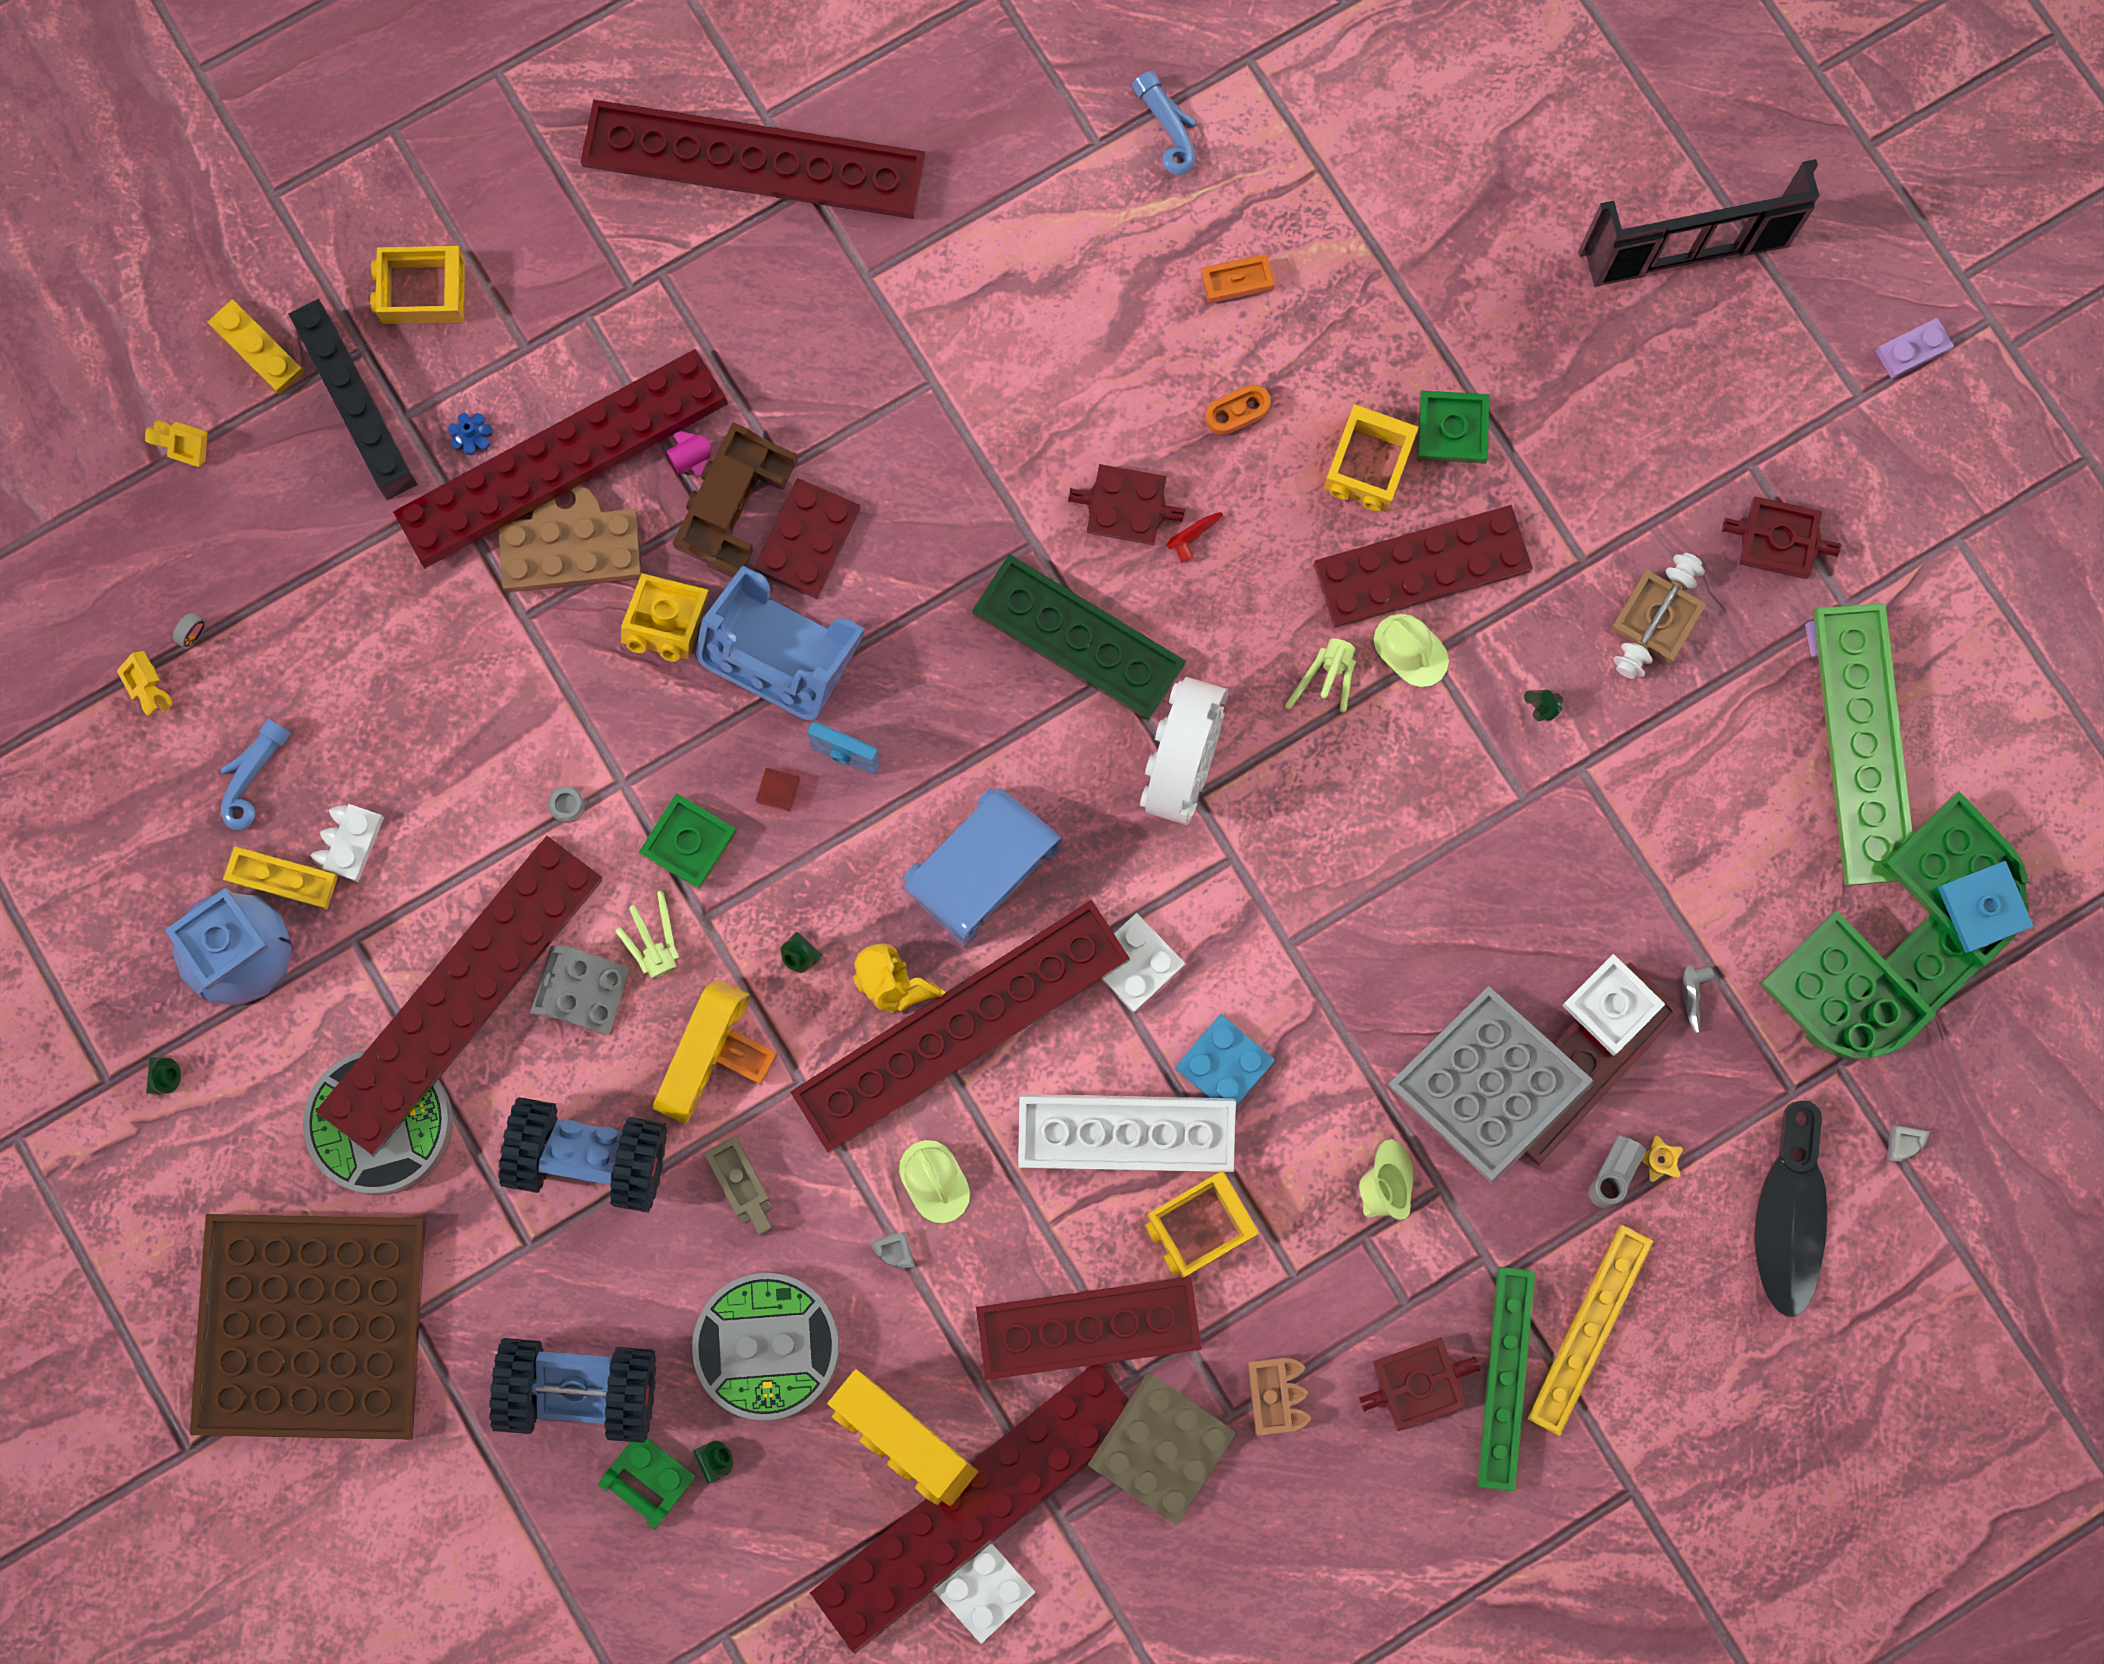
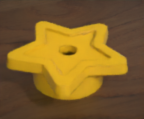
(1670, 1156)

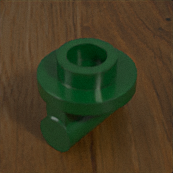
(1546, 704)
(799, 953)
(163, 1076)
(714, 1460)

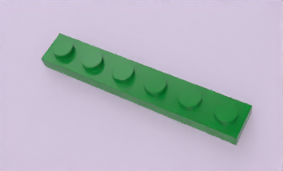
(1506, 1379)

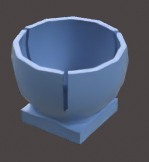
(231, 948)

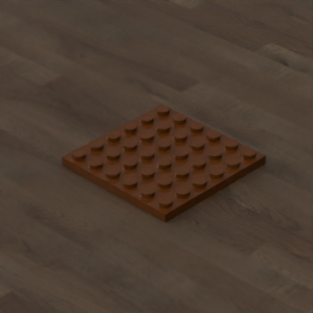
(308, 1327)

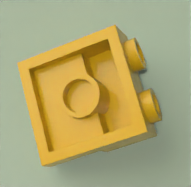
(663, 617)

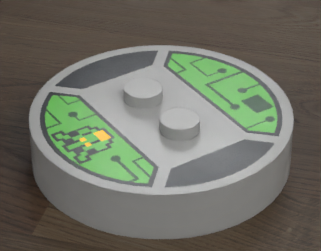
(401, 1162)
(765, 1346)

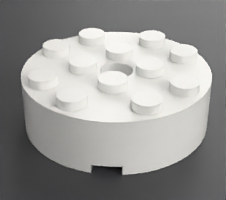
(1185, 750)

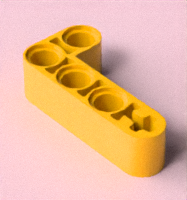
(699, 1048)

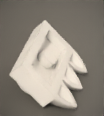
(349, 842)

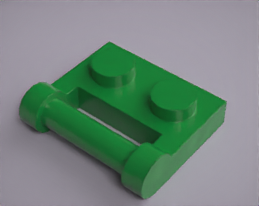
(655, 1470)

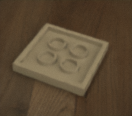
(1162, 1448)

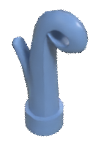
(1171, 117)
(247, 767)

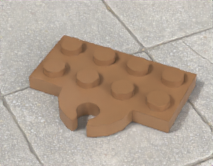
(570, 546)

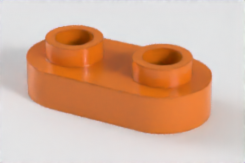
(1236, 410)

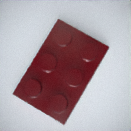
(807, 538)

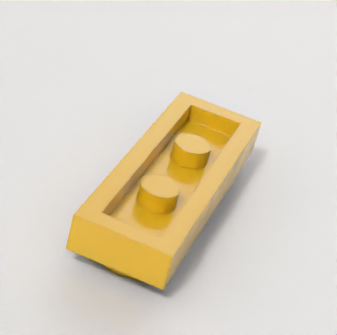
(255, 346)
(280, 878)

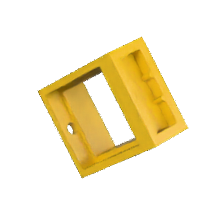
(419, 257)
(1379, 427)
(1231, 1205)

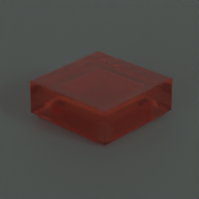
(778, 789)

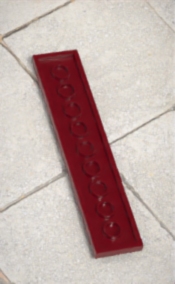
(753, 159)
(560, 458)
(459, 996)
(960, 1026)
(941, 1539)

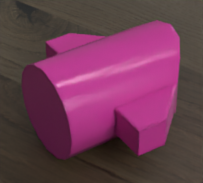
(690, 453)

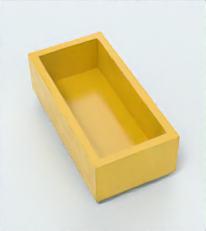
(897, 1433)

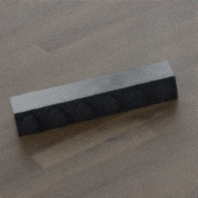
(352, 399)

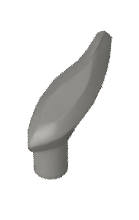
(1691, 992)

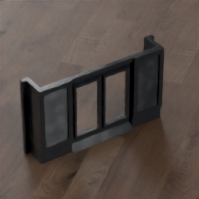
(1631, 252)

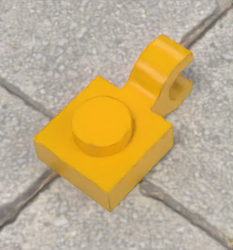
(183, 441)
(140, 681)

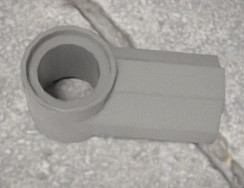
(1618, 1170)

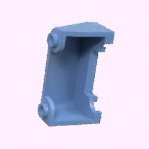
(773, 647)
(981, 864)

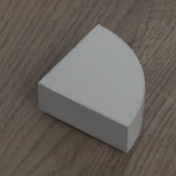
(1905, 1143)
(894, 1250)

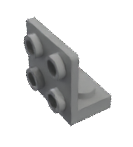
(580, 989)

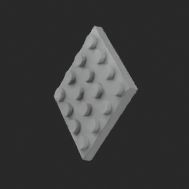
(1491, 1084)

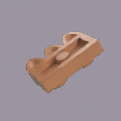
(1273, 1396)

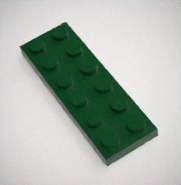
(1079, 637)

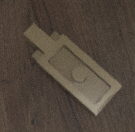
(740, 1183)

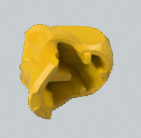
(885, 979)

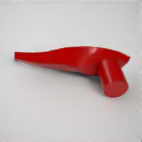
(1193, 532)

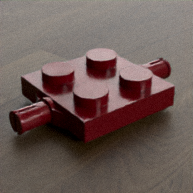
(1126, 504)
(1781, 537)
(1419, 1384)

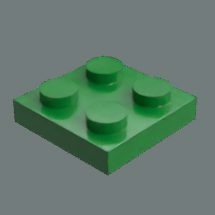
(1453, 427)
(687, 841)

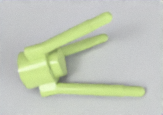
(1336, 659)
(657, 959)

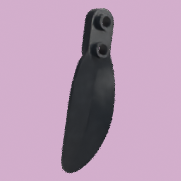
(1793, 1215)

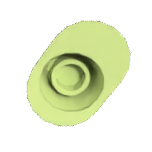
(1411, 650)
(934, 1181)
(1389, 1184)

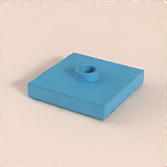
(843, 748)
(1985, 906)

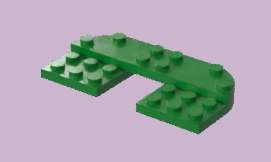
(1873, 1005)

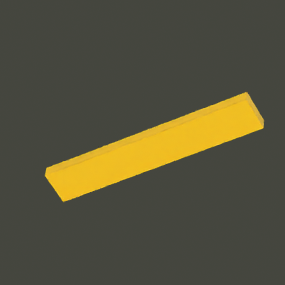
(1589, 1330)

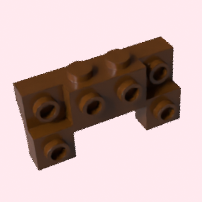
(723, 495)

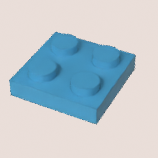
(1224, 1062)

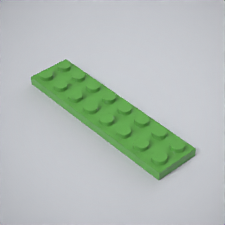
(1863, 738)

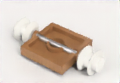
(1658, 616)

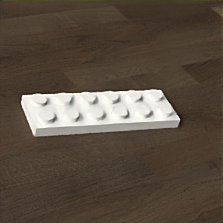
(1126, 1132)

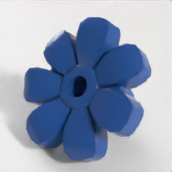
(470, 433)

